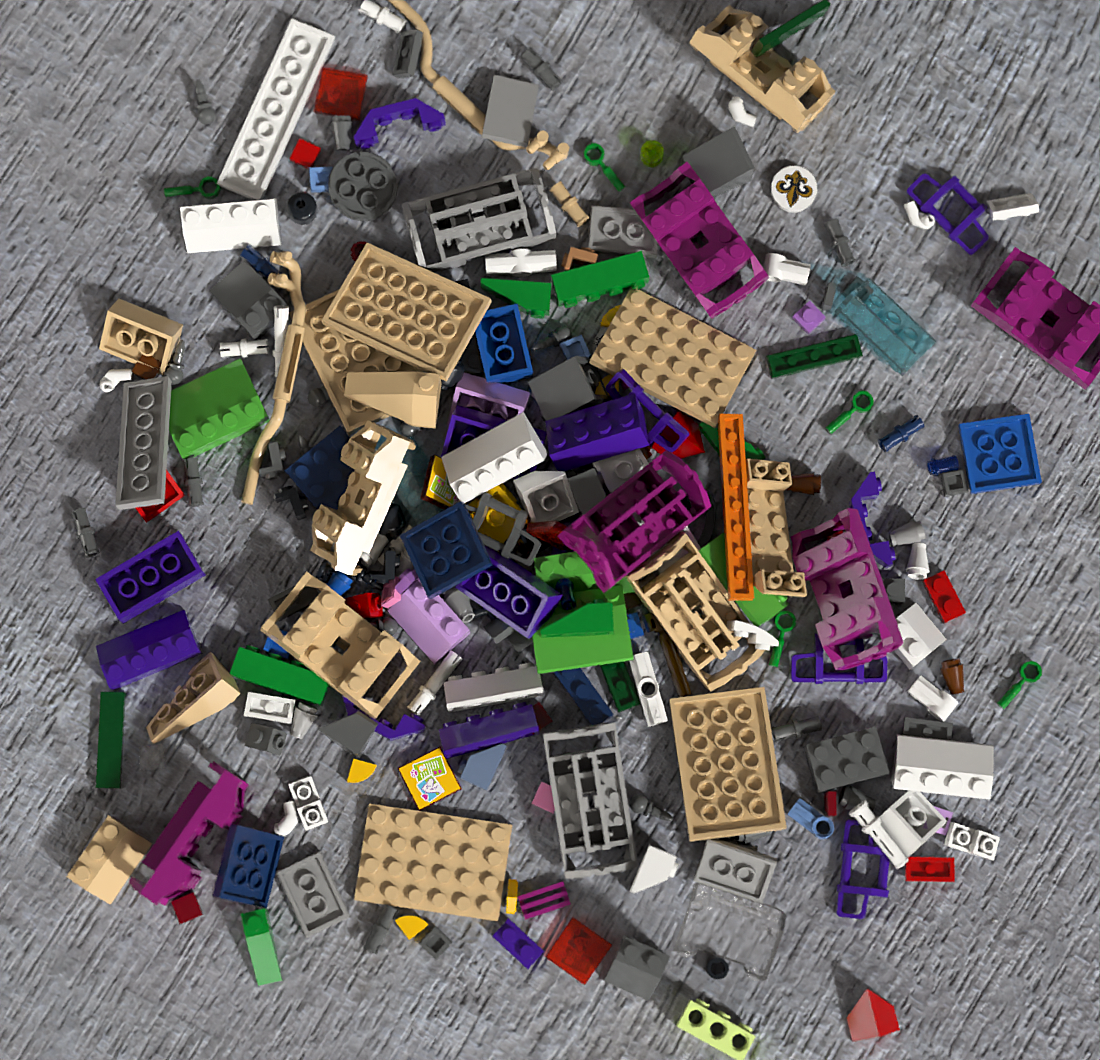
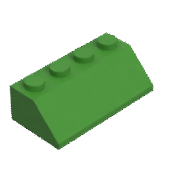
(570, 566)
(758, 610)

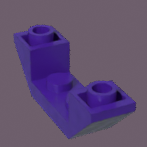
(430, 119)
(869, 490)
(407, 726)

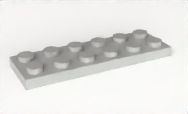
(143, 443)

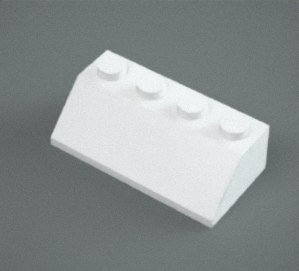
(230, 225)
(493, 458)
(493, 688)
(943, 767)

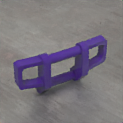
(953, 232)
(664, 419)
(820, 676)
(844, 887)

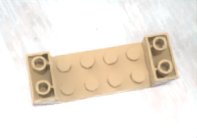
(769, 529)

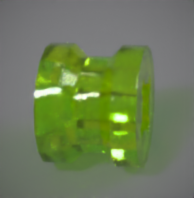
(651, 159)

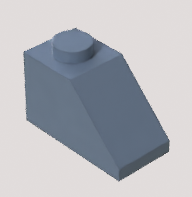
(482, 766)

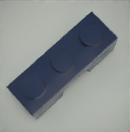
(584, 695)

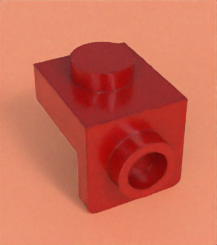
(366, 605)

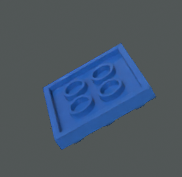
(999, 453)

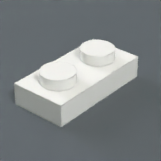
(1012, 206)
(269, 708)

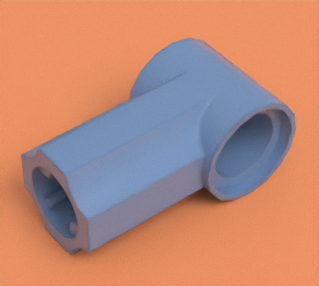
(809, 818)

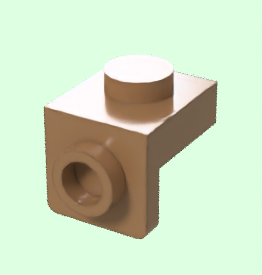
(582, 256)

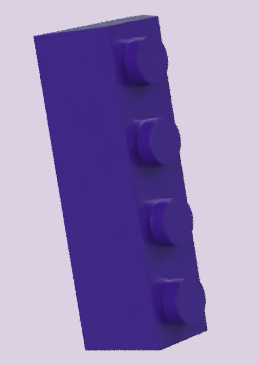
(512, 594)
(148, 650)
(488, 731)

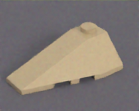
(403, 395)
(201, 696)

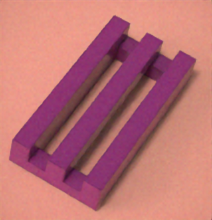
(563, 893)

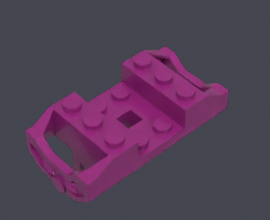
(683, 220)
(1038, 296)
(611, 537)
(846, 589)
(180, 837)

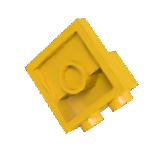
(496, 523)

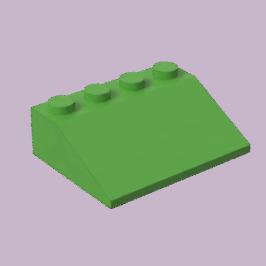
(214, 410)
(585, 651)

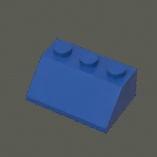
(503, 345)

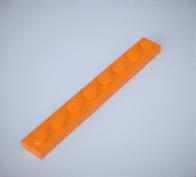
(735, 507)

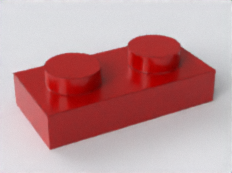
(944, 596)
(930, 869)

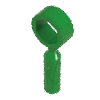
(608, 172)
(188, 190)
(846, 415)
(777, 650)
(1016, 688)

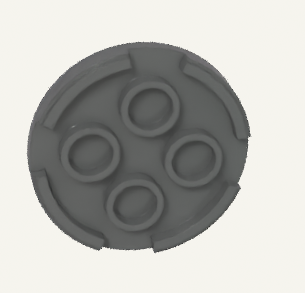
(362, 186)

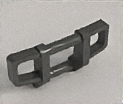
(520, 516)

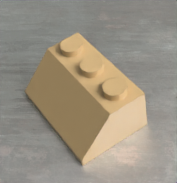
(137, 331)
(109, 860)

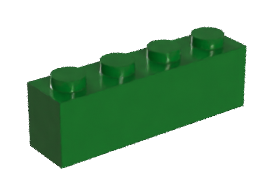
(600, 279)
(278, 675)

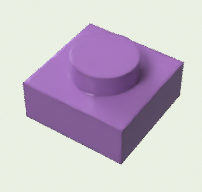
(808, 317)
(407, 579)

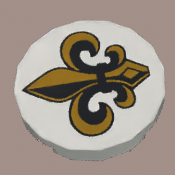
(793, 189)

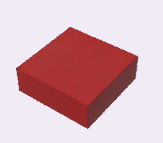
(305, 154)

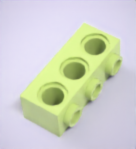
(723, 1041)

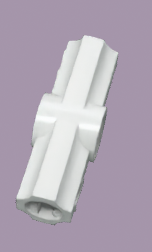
(520, 262)
(651, 704)

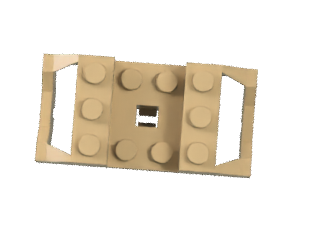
(765, 78)
(365, 499)
(677, 593)
(333, 620)

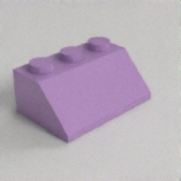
(489, 398)
(428, 622)

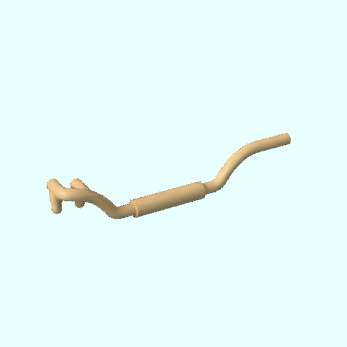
(462, 104)
(287, 366)

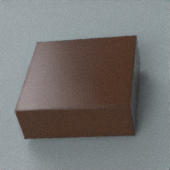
(145, 371)

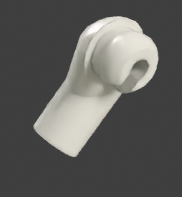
(738, 112)
(917, 218)
(113, 377)
(289, 821)

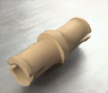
(569, 204)

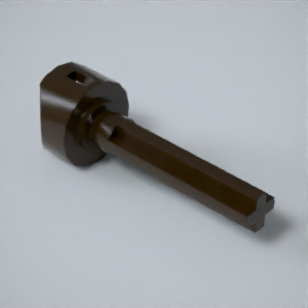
(670, 653)

